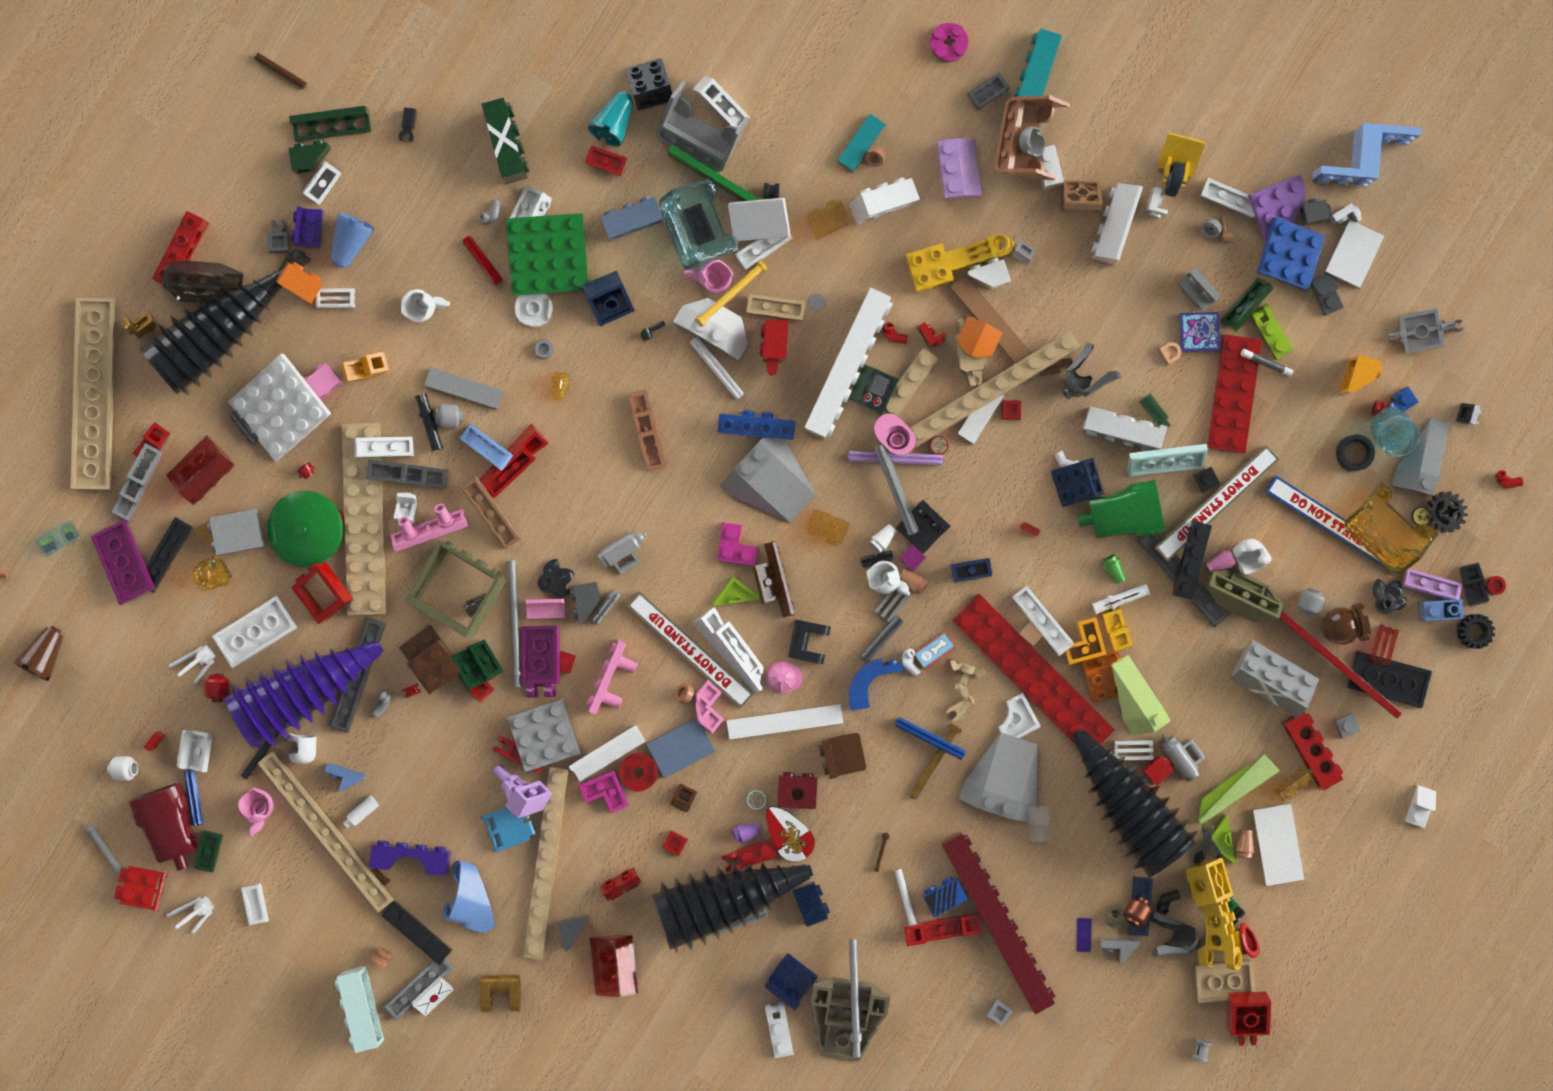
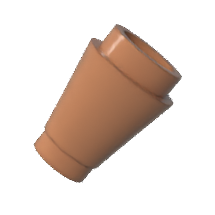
(915, 582)
(1245, 845)

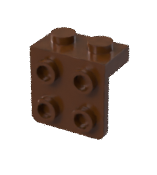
(842, 755)

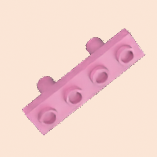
(428, 530)
(616, 660)

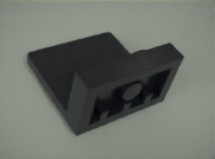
(649, 84)
(929, 524)

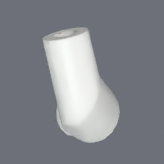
(1062, 461)
(908, 662)

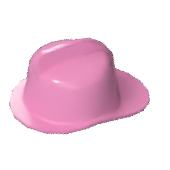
(894, 434)

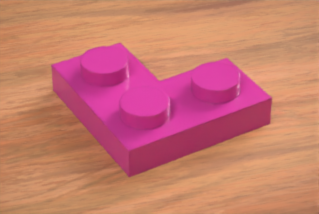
(731, 550)
(607, 786)

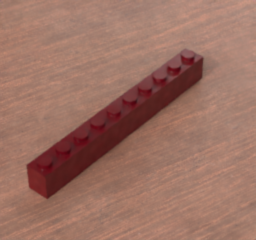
(996, 920)

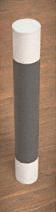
(1266, 362)

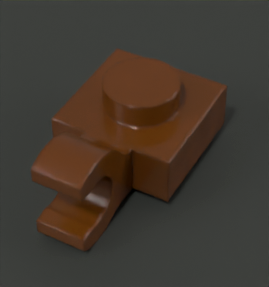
(1055, 368)

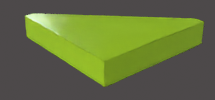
(735, 593)
(1223, 839)

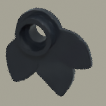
(557, 576)
(1391, 594)

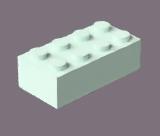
(359, 1009)

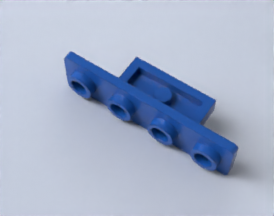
(757, 425)

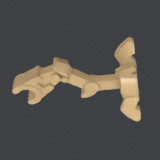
(960, 707)

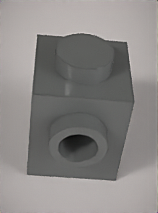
(1315, 211)

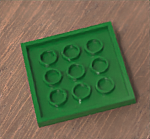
(546, 254)

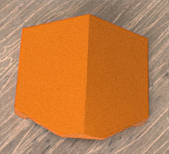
(978, 338)

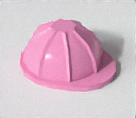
(783, 677)

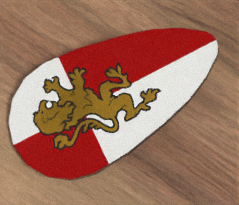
(789, 834)

